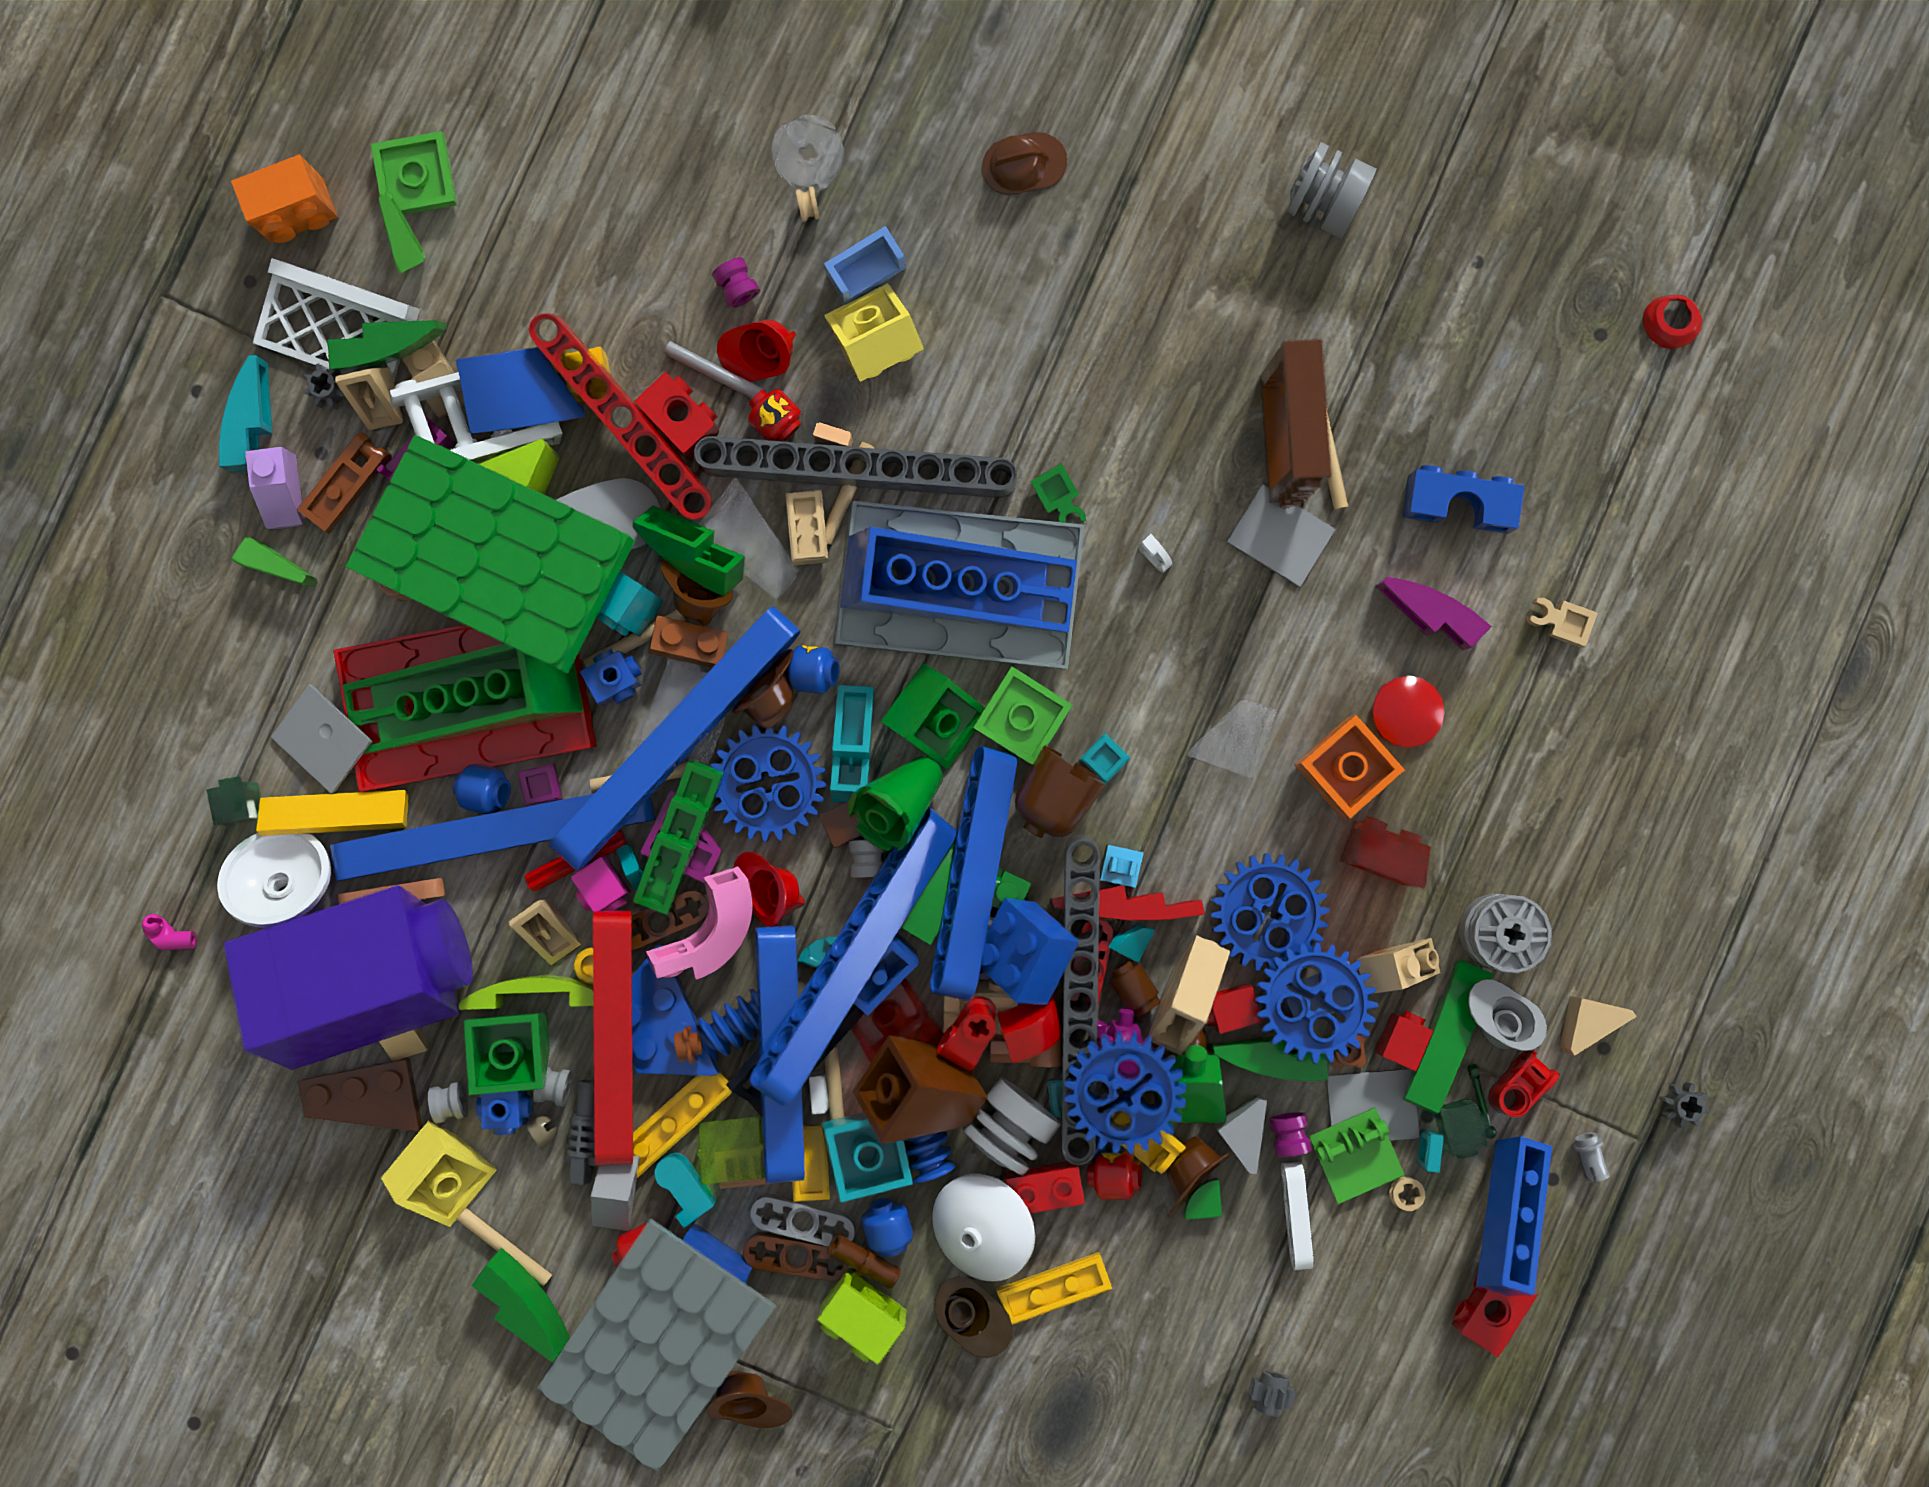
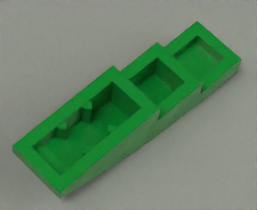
(678, 837)
(1449, 1041)

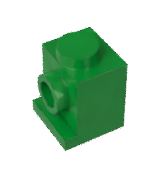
(1010, 887)

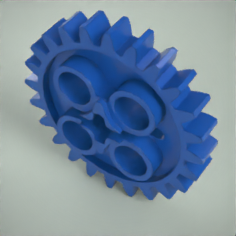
(774, 815)
(1239, 896)
(1298, 1032)
(1146, 1118)

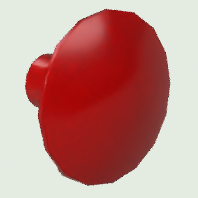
(1408, 711)

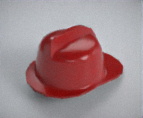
(756, 350)
(772, 888)

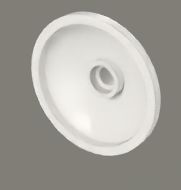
(262, 866)
(993, 1217)

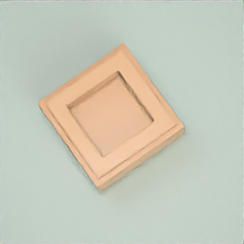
(831, 435)

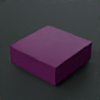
(540, 785)

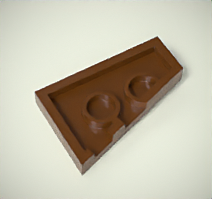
(365, 1096)

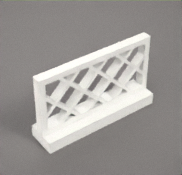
(333, 292)

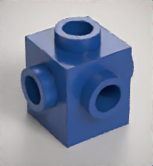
(599, 677)
(517, 1106)

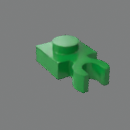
(1057, 491)

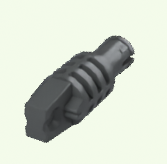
(581, 1136)

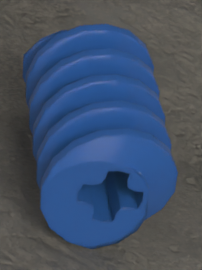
(730, 1027)
(930, 1156)

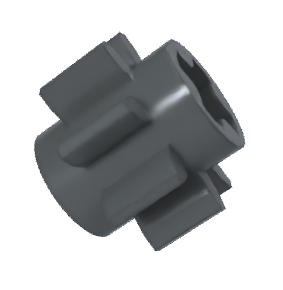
(316, 387)
(1695, 1108)
(1271, 1393)

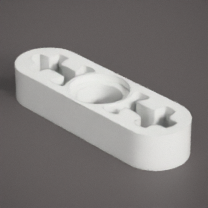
(1297, 1215)

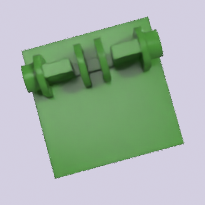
(1357, 1155)

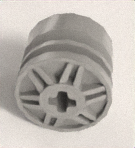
(1330, 190)
(1484, 938)
(1011, 1126)

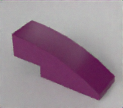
(1435, 611)

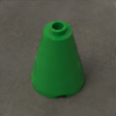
(896, 803)

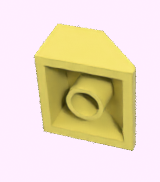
(874, 332)
(437, 1174)

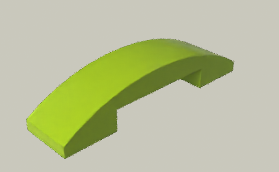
(493, 996)

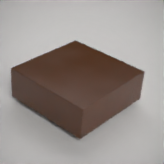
(840, 825)

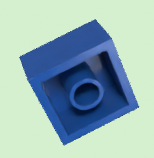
(1026, 951)

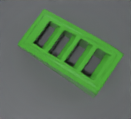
(403, 242)
(262, 558)

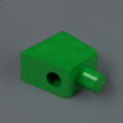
(1203, 1087)

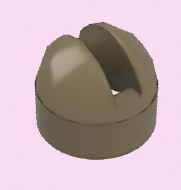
(539, 1132)

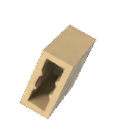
(1189, 995)

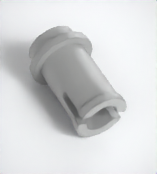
(1591, 1156)

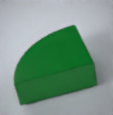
(1204, 1201)

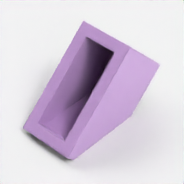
(275, 486)

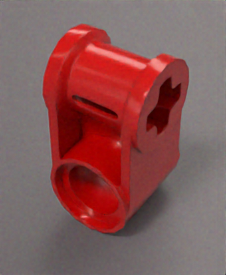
(969, 1033)
(1528, 1080)

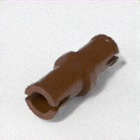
(864, 1261)

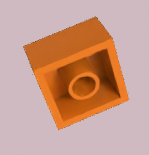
(285, 199)
(1349, 767)

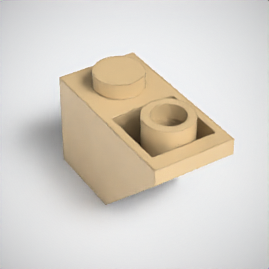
(1400, 965)

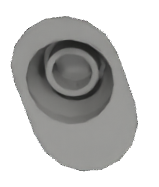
(1506, 1016)

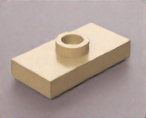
(807, 527)

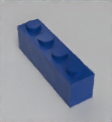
(1514, 1216)

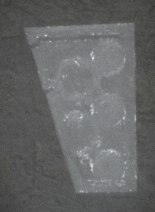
(744, 530)

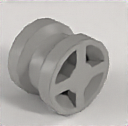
(556, 1087)
(447, 1102)

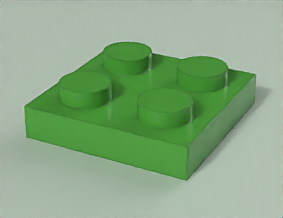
(415, 172)
(1022, 715)

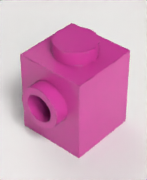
(600, 886)

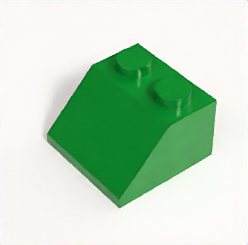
(934, 715)
(507, 1052)

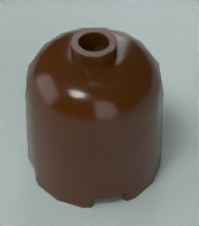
(1056, 795)

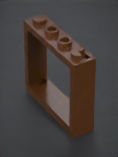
(1295, 422)

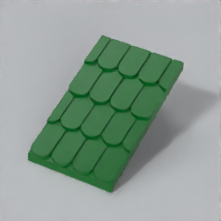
(491, 553)

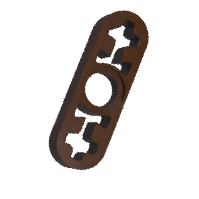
(688, 919)
(785, 1267)

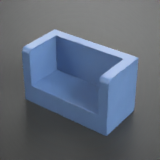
(865, 265)

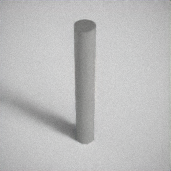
(711, 370)

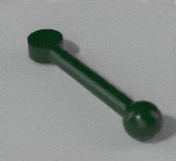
(1474, 1075)

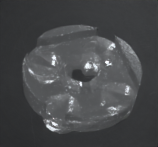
(799, 134)

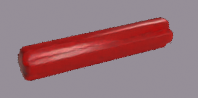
(560, 868)

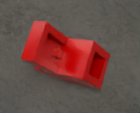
(1030, 1029)

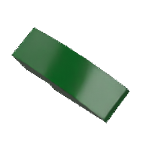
(382, 344)
(691, 550)
(927, 912)
(1268, 1059)
(522, 1305)

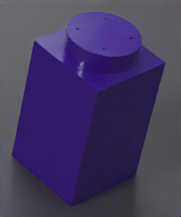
(347, 976)

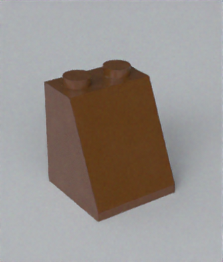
(916, 1091)

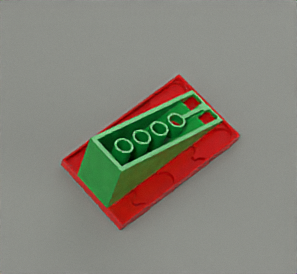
(457, 702)

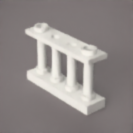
(502, 441)

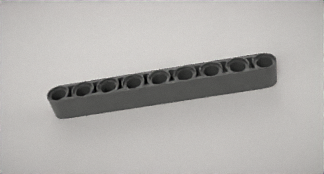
(841, 456)
(1079, 981)

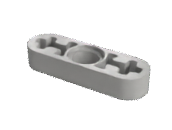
(790, 1230)

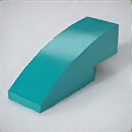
(245, 415)
(851, 741)

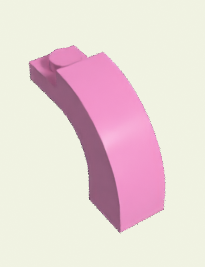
(717, 937)

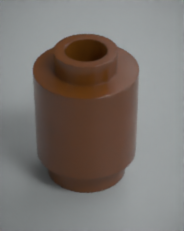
(1135, 988)

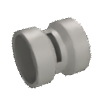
(866, 859)

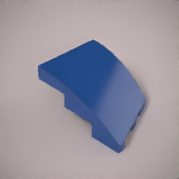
(514, 391)

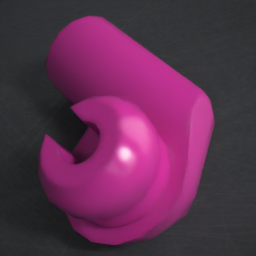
(164, 936)

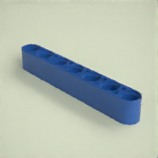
(973, 874)
(776, 997)

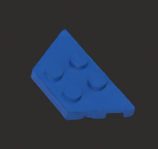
(658, 1013)

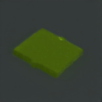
(731, 1150)

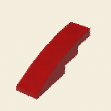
(1143, 907)

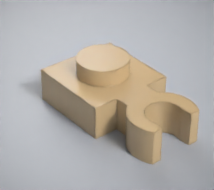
(1567, 622)

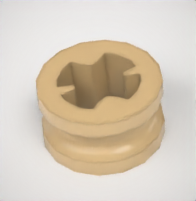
(807, 204)
(1415, 1200)

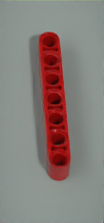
(605, 407)
(613, 1037)

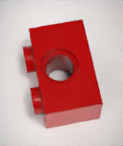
(659, 402)
(1048, 1186)
(1492, 1330)

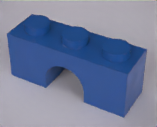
(1494, 501)

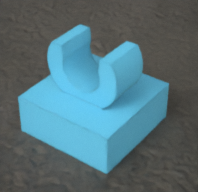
(1121, 866)

